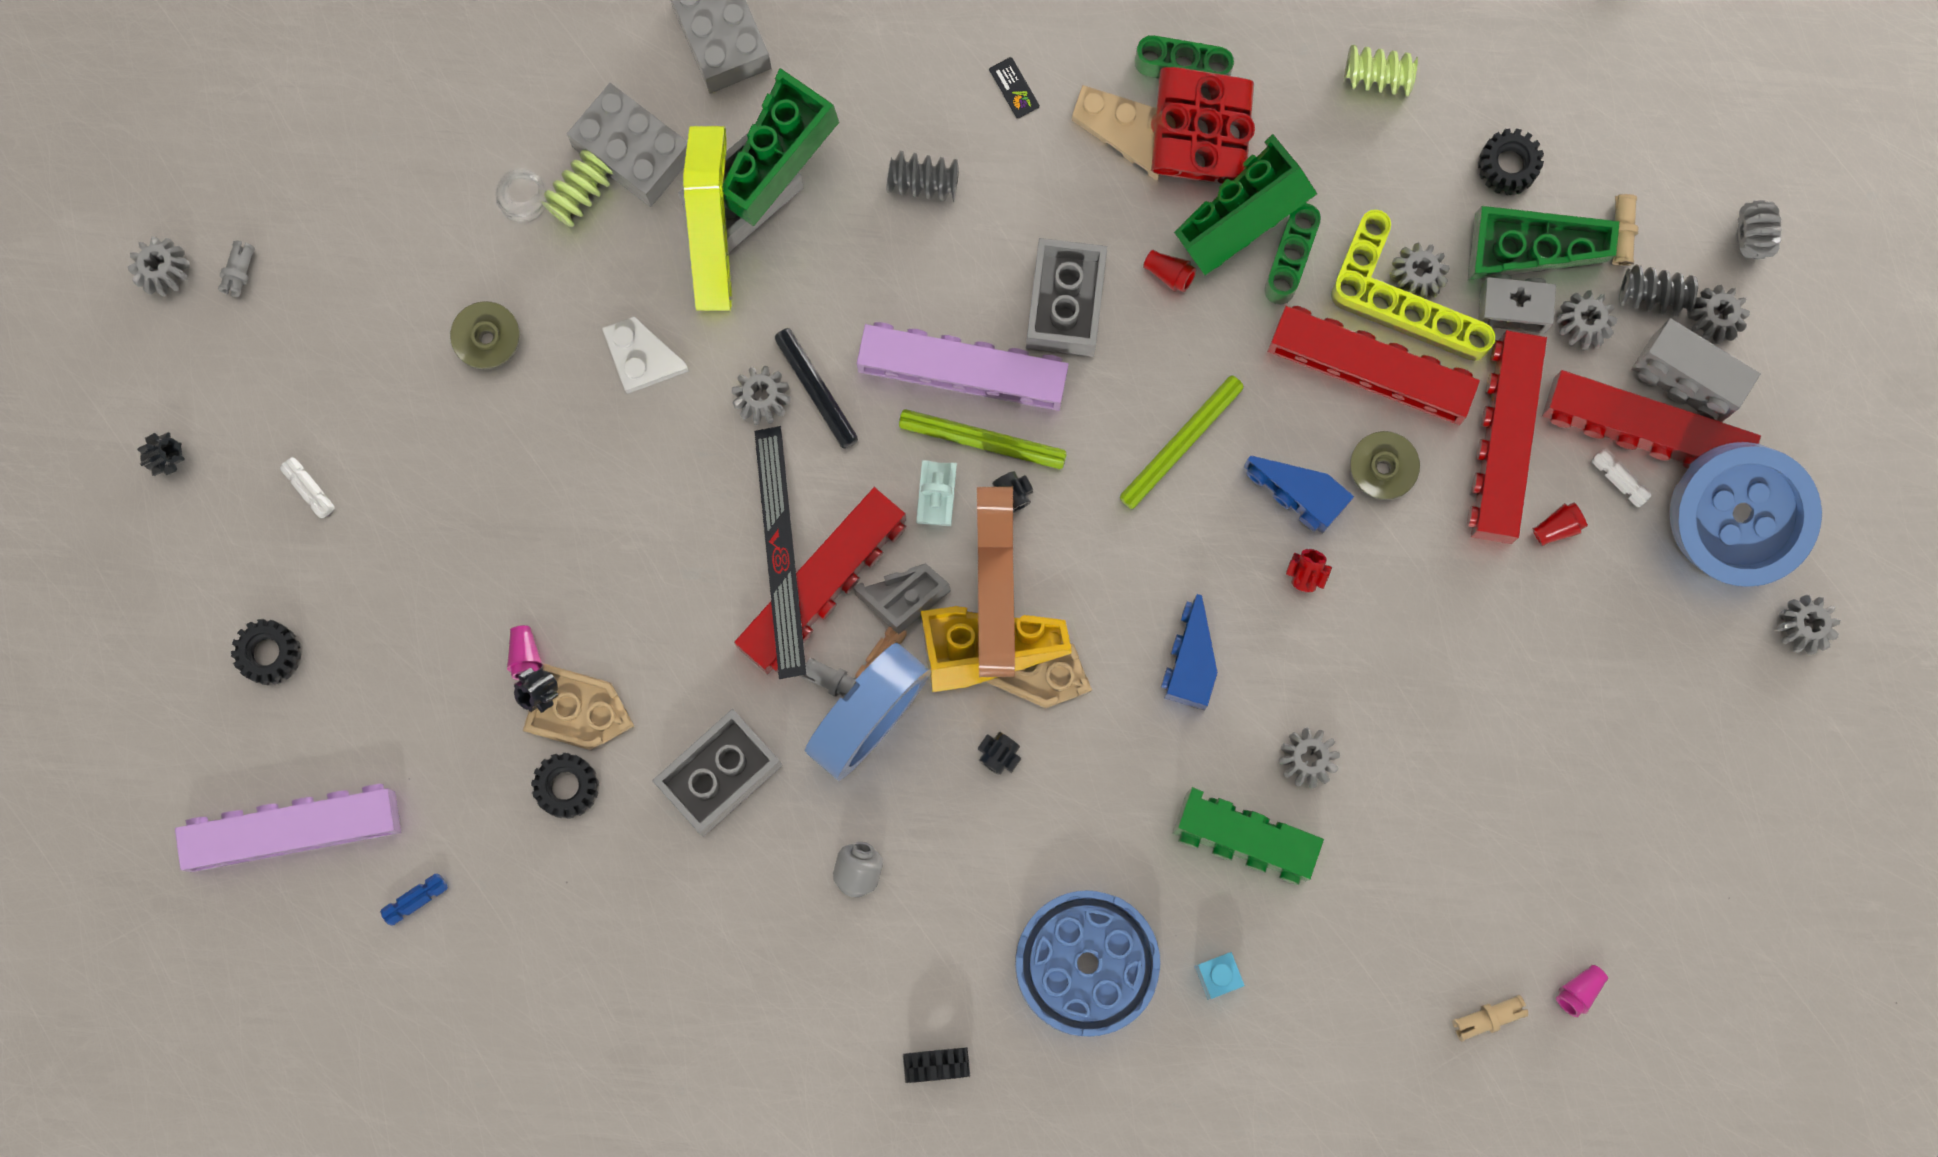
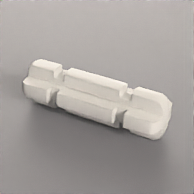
(1621, 477)
(307, 487)

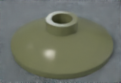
(477, 321)
(1388, 449)

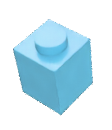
(1219, 975)

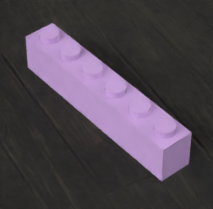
(962, 366)
(287, 829)

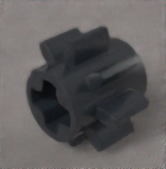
(161, 454)
(1021, 489)
(535, 690)
(999, 753)

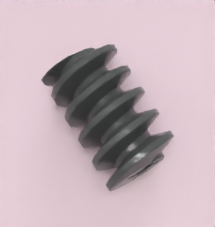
(923, 176)
(1659, 289)

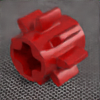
(1308, 570)

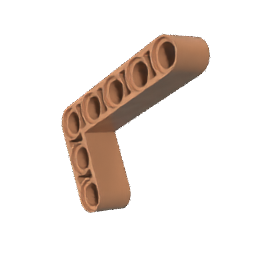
(995, 582)

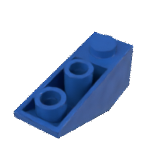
(1307, 491)
(1195, 664)

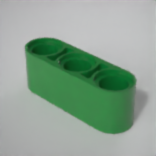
(1170, 49)
(1287, 268)

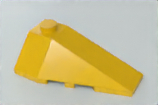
(953, 645)

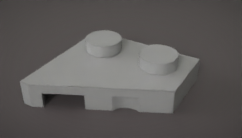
(904, 595)

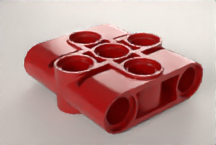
(1182, 99)

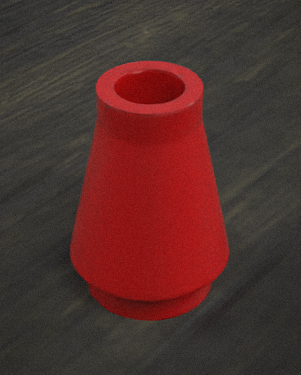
(1172, 271)
(1561, 524)

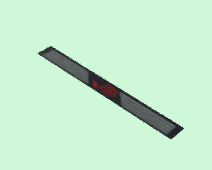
(780, 553)

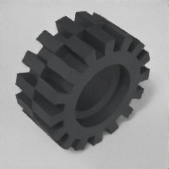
(1510, 142)
(251, 637)
(543, 785)
(936, 1065)

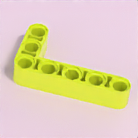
(706, 217)
(1399, 300)

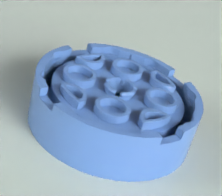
(1774, 536)
(867, 711)
(1081, 1001)

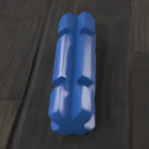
(413, 899)

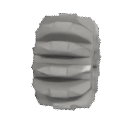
(1759, 229)
(167, 272)
(1433, 273)
(1728, 306)
(1595, 311)
(747, 399)
(1803, 635)
(1319, 767)

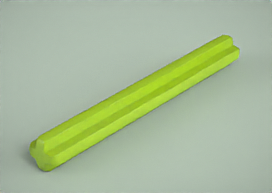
(982, 439)
(1181, 442)

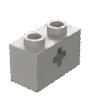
(1502, 312)

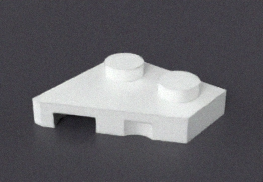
(641, 355)

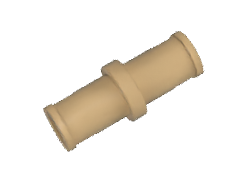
(1625, 213)
(1490, 1018)

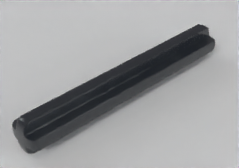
(816, 388)

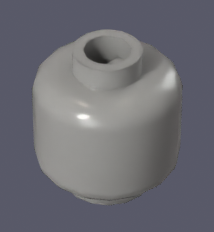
(857, 869)

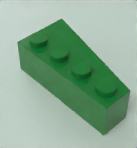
(777, 146)
(1246, 207)
(1537, 241)
(1247, 837)

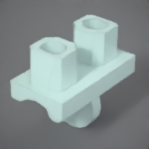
(936, 493)

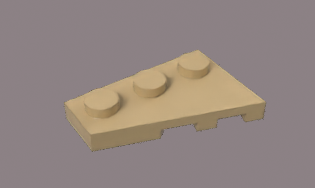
(1119, 123)

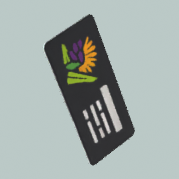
(1014, 87)

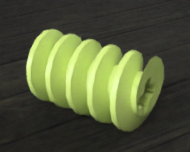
(1380, 69)
(576, 187)

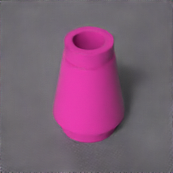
(522, 651)
(1580, 992)

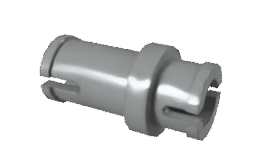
(235, 272)
(835, 681)

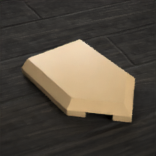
(1048, 681)
(582, 714)

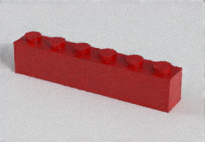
(1374, 365)
(1636, 420)
(1508, 437)
(829, 572)

